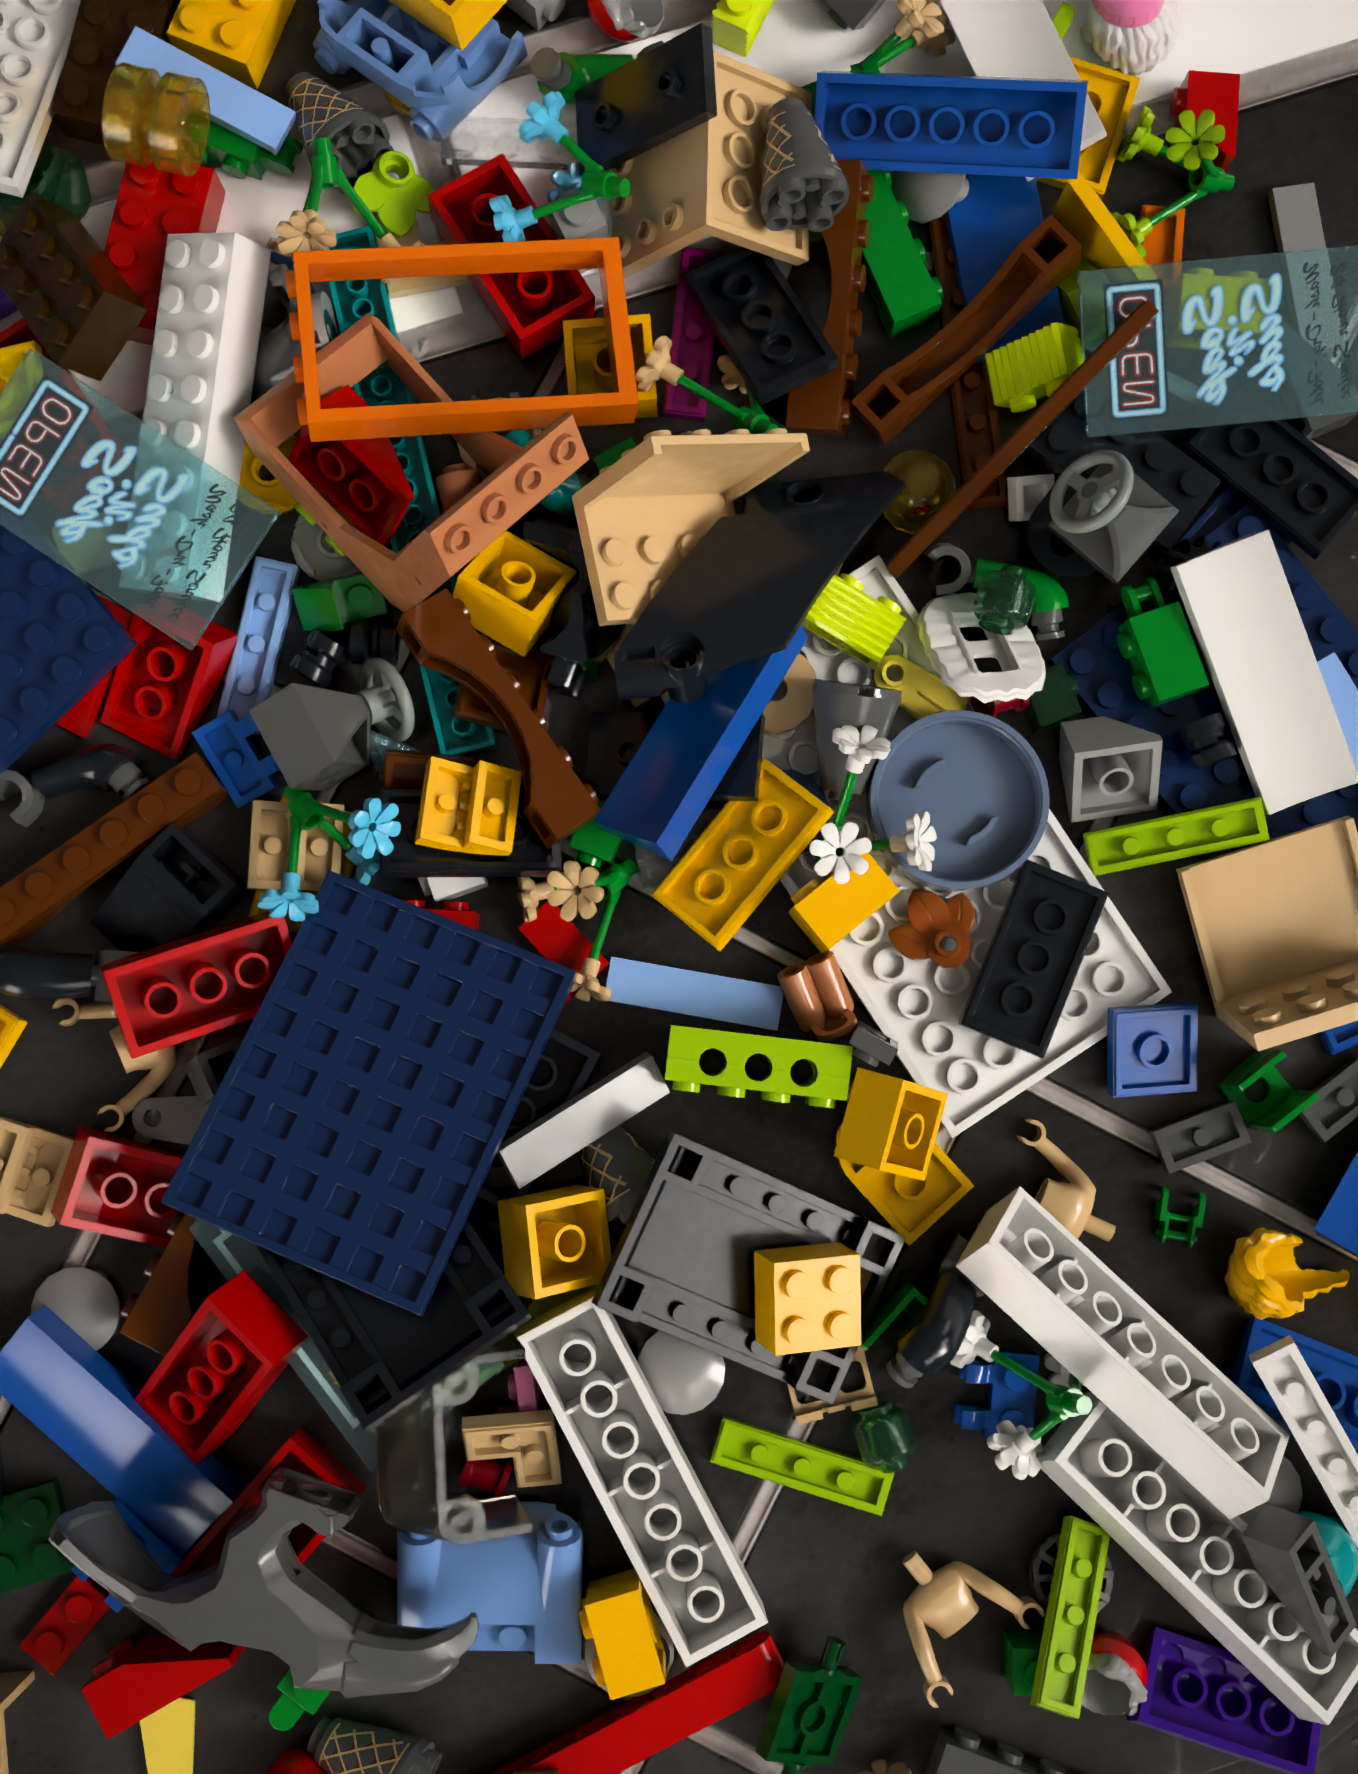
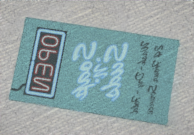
(1228, 341)
(122, 501)

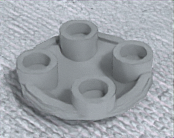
(928, 194)
(83, 1302)
(681, 1373)

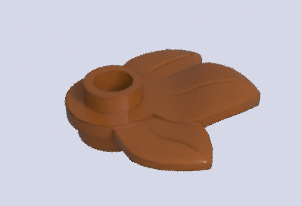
(930, 924)

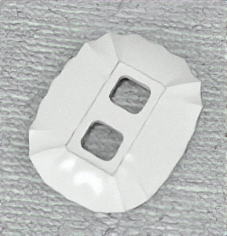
(954, 656)

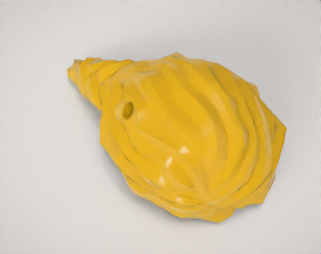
(1268, 1280)

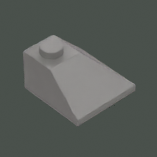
(1108, 768)

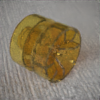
(156, 119)

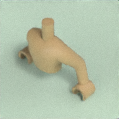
(160, 1062)
(1072, 1201)
(947, 1605)

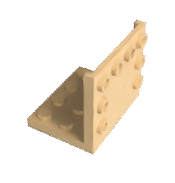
(708, 178)
(661, 501)
(1280, 932)

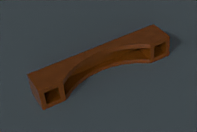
(1016, 288)
(824, 403)
(447, 642)
(56, 879)
(169, 1295)

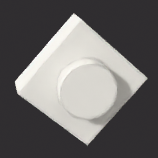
(1026, 494)

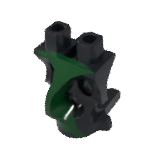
(576, 638)

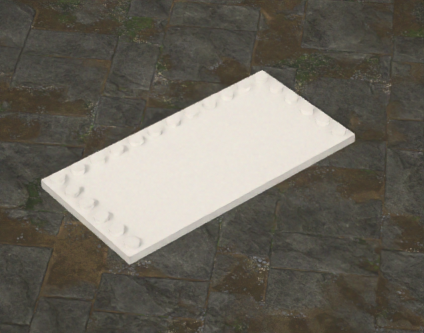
(916, 998)

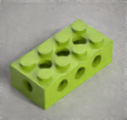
(828, 1064)

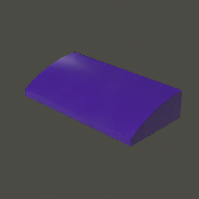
(1219, 1704)

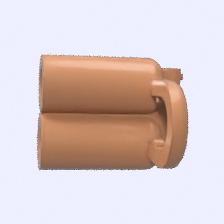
(819, 997)

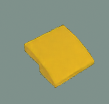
(468, 807)

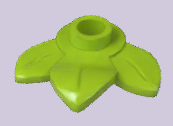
(392, 198)

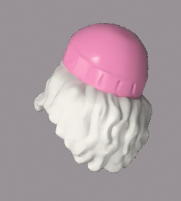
(1132, 32)

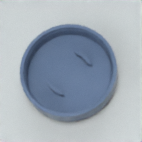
(981, 796)

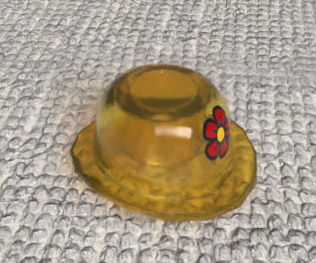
(926, 491)

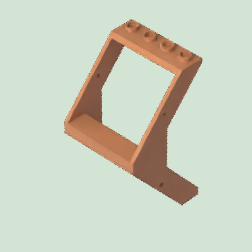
(514, 483)

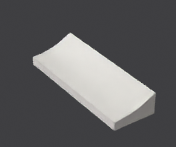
(1017, 42)
(1265, 672)

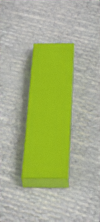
(1176, 836)
(800, 1465)
(1070, 1618)

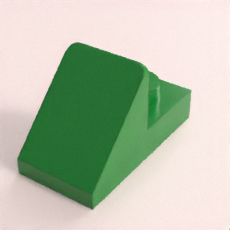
(336, 601)

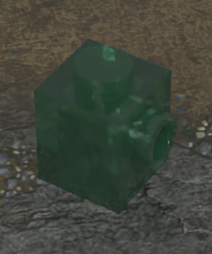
(1055, 702)

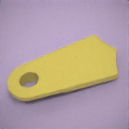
(921, 689)
(170, 1738)

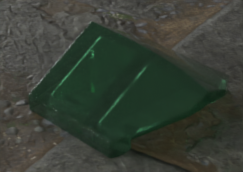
(57, 178)

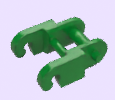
(1193, 1220)

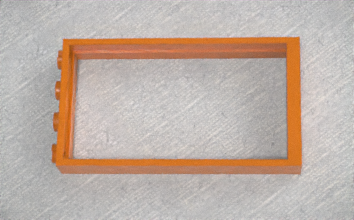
(472, 415)

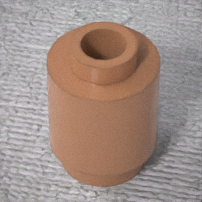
(455, 484)

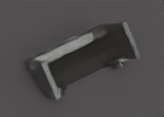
(414, 1468)

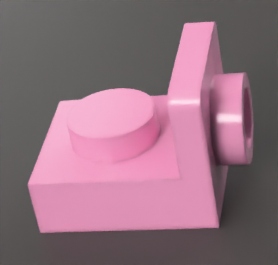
(524, 1389)

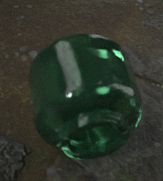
(1004, 600)
(884, 1436)

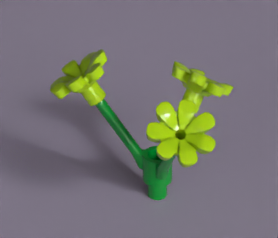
(1191, 145)

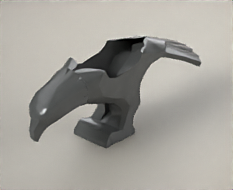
(265, 1595)

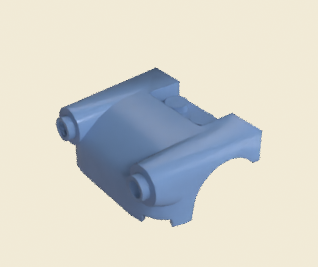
(415, 62)
(517, 1585)

